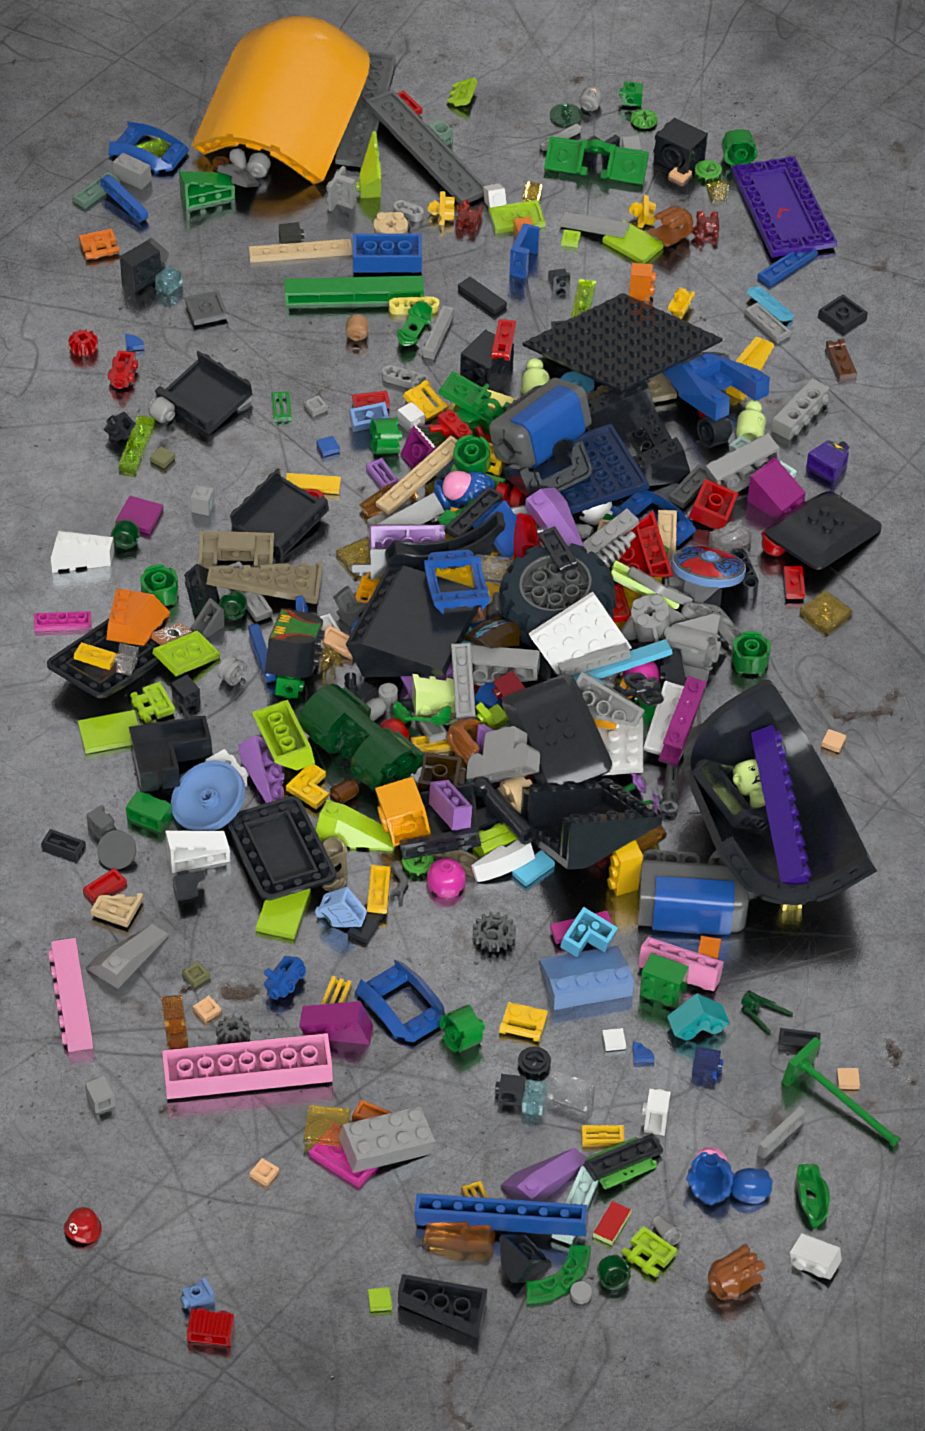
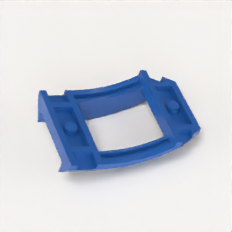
(131, 136)
(641, 500)
(455, 599)
(390, 979)

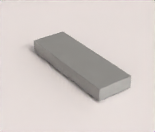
(767, 322)
(781, 1133)

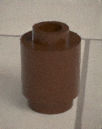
(344, 791)

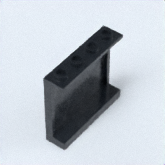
(206, 393)
(279, 509)
(714, 780)
(442, 837)

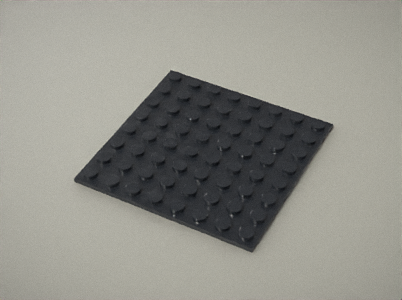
(622, 342)

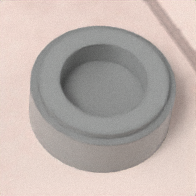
(581, 1292)

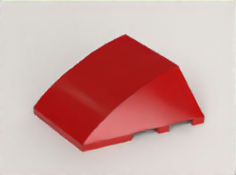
(647, 549)

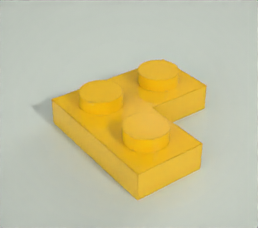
(305, 786)

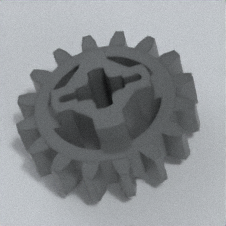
(494, 931)

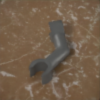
(398, 871)

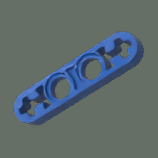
(124, 198)
(260, 650)

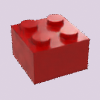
(713, 505)

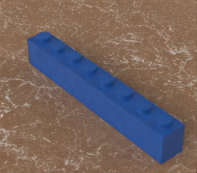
(503, 1214)

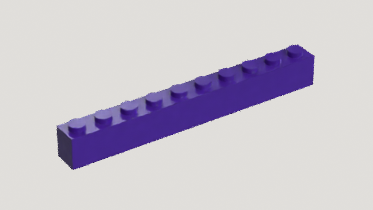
(780, 806)

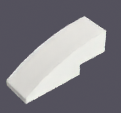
(502, 861)

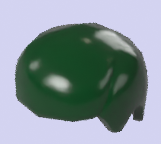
(125, 534)
(234, 605)
(613, 1272)

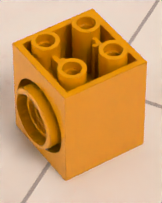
(402, 811)

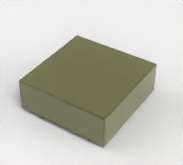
(162, 457)
(196, 974)

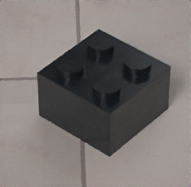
(140, 266)

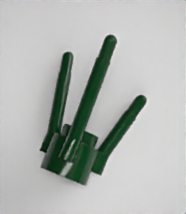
(753, 1002)

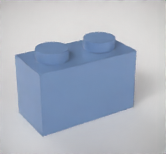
(362, 416)

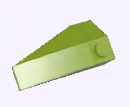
(370, 174)
(352, 828)

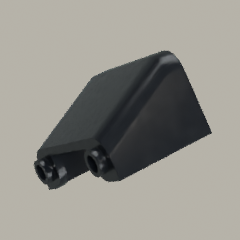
(567, 468)

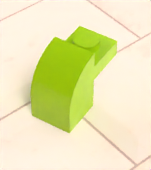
(493, 718)

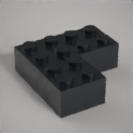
(163, 744)

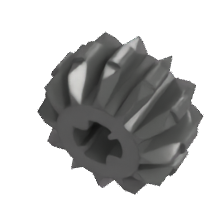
(233, 1030)

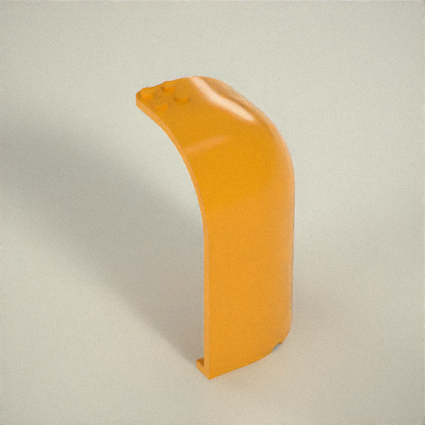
(287, 94)

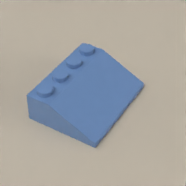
(587, 978)

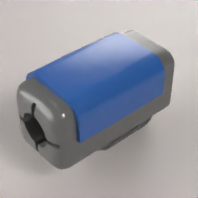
(538, 421)
(689, 895)

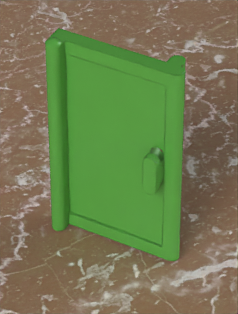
(625, 1174)

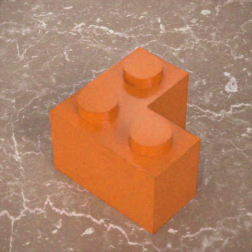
(641, 281)

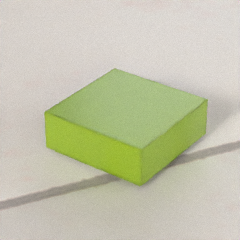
(571, 238)
(380, 1299)

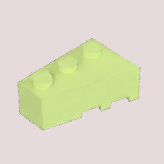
(432, 695)

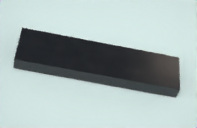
(464, 521)
(623, 1157)

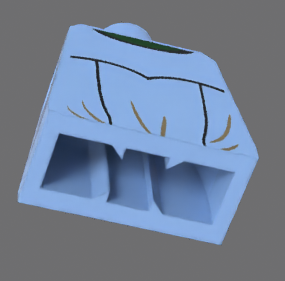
(342, 909)

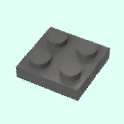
(206, 307)

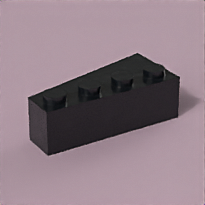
(672, 669)
(445, 1302)

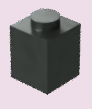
(290, 233)

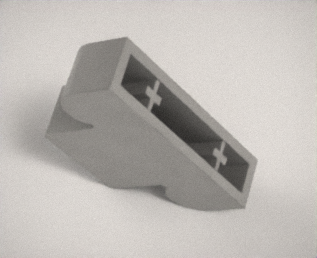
(504, 756)

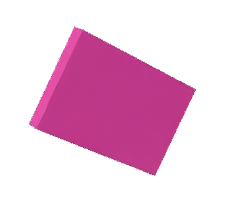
(336, 1160)

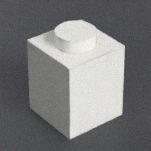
(494, 195)
(410, 416)

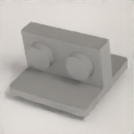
(341, 190)

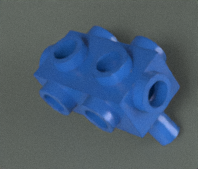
(284, 977)

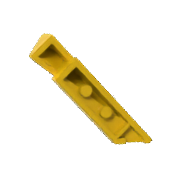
(753, 356)

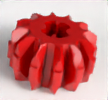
(83, 343)

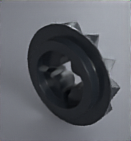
(528, 1054)

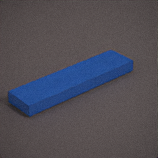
(785, 266)

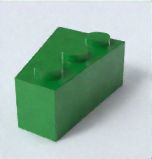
(205, 188)

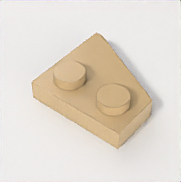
(117, 908)

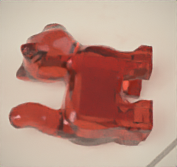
(468, 216)
(706, 224)

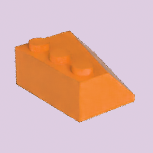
(135, 617)

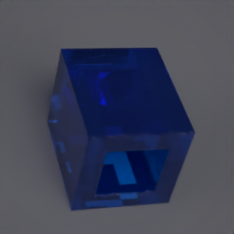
(707, 1062)

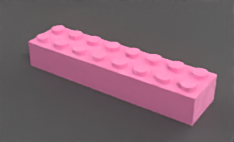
(247, 1066)

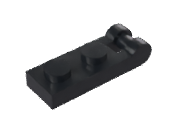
(557, 549)

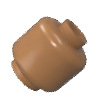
(357, 327)

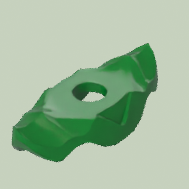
(809, 1178)

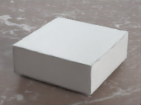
(614, 1039)

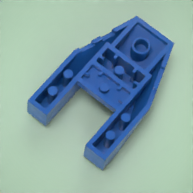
(706, 374)

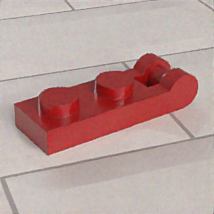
(504, 339)

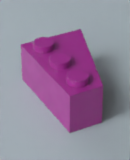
(341, 1021)

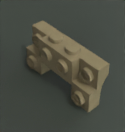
(235, 547)

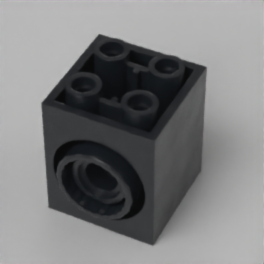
(680, 146)
(478, 365)

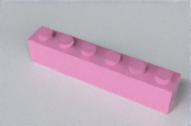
(71, 994)

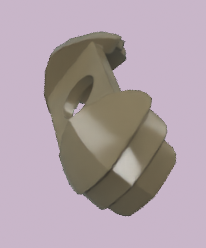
(337, 853)

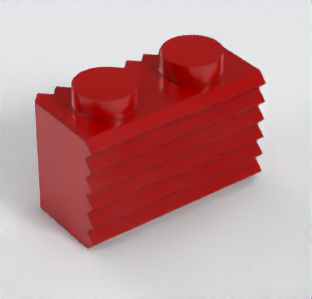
(210, 1327)

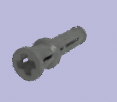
(670, 791)

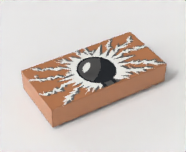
(170, 633)

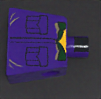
(829, 459)

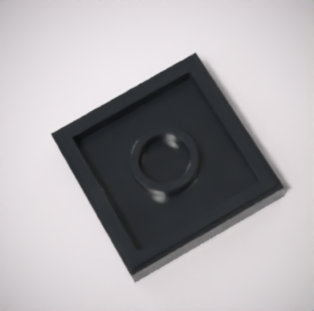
(842, 313)

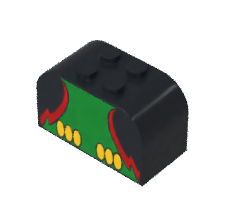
(295, 644)

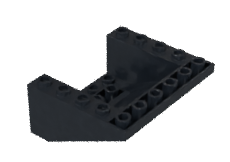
(642, 432)
(404, 630)
(585, 820)

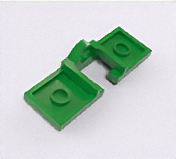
(623, 166)
(471, 397)

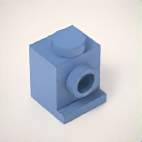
(198, 1296)

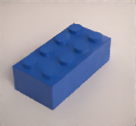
(387, 252)

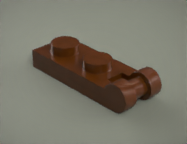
(841, 359)

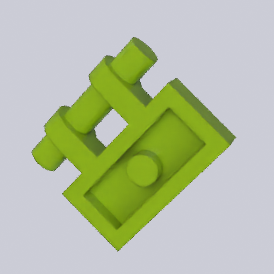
(158, 700)
(652, 1246)

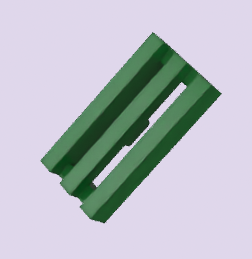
(282, 416)

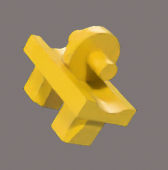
(445, 208)
(643, 211)
(680, 302)

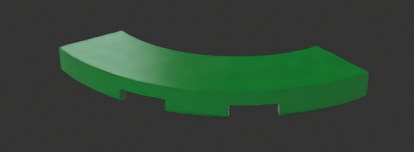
(560, 1283)

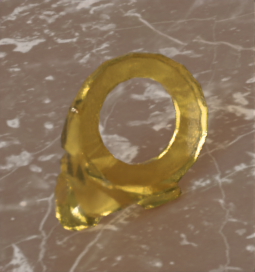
(327, 654)

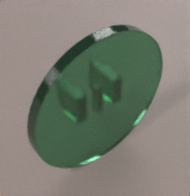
(566, 115)

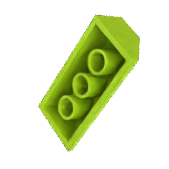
(284, 736)

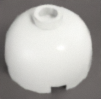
(596, 513)

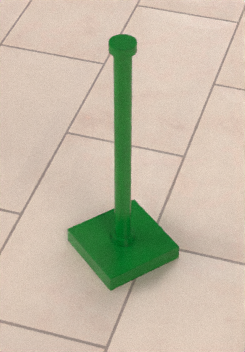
(803, 1062)

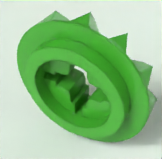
(638, 120)
(702, 167)
(409, 864)

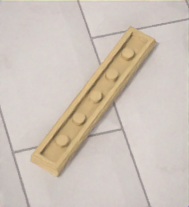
(300, 250)
(417, 477)

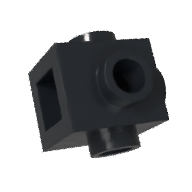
(119, 426)

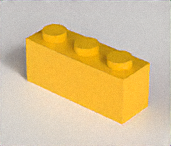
(625, 869)

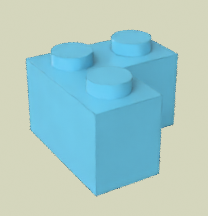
(591, 929)

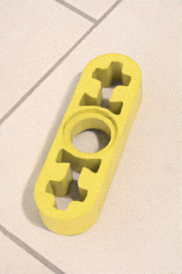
(400, 302)

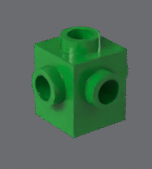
(631, 93)
(288, 687)

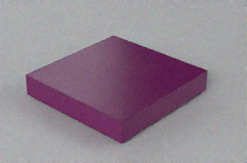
(141, 512)

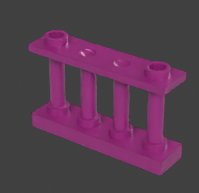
(682, 721)

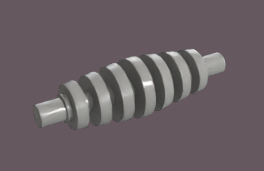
(613, 551)

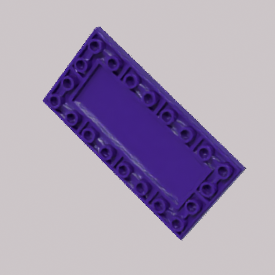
(779, 185)

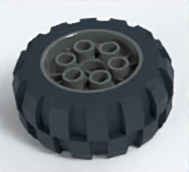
(529, 578)

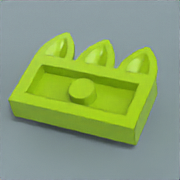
(462, 92)

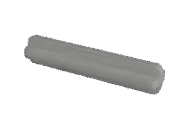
(567, 133)

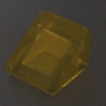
(718, 187)
(532, 191)

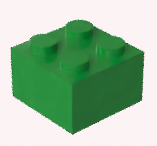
(664, 980)

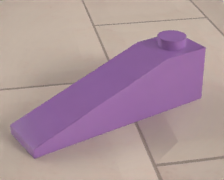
(262, 768)

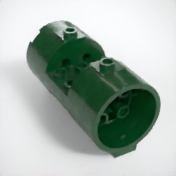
(343, 725)

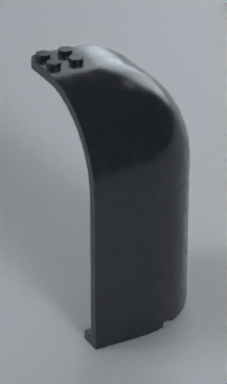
(830, 836)

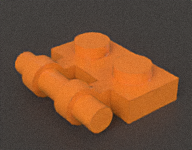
(97, 240)

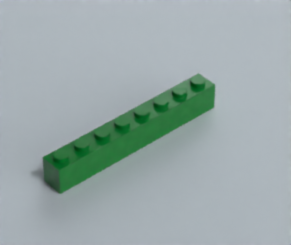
(351, 290)

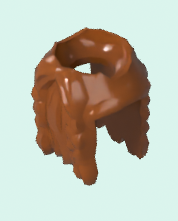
(672, 219)
(461, 741)
(735, 1273)

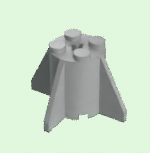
(649, 619)
(697, 643)

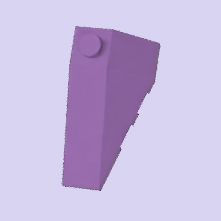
(551, 510)
(384, 534)
(544, 1178)

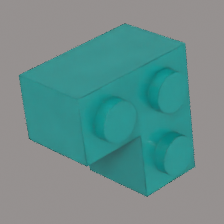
(697, 1015)

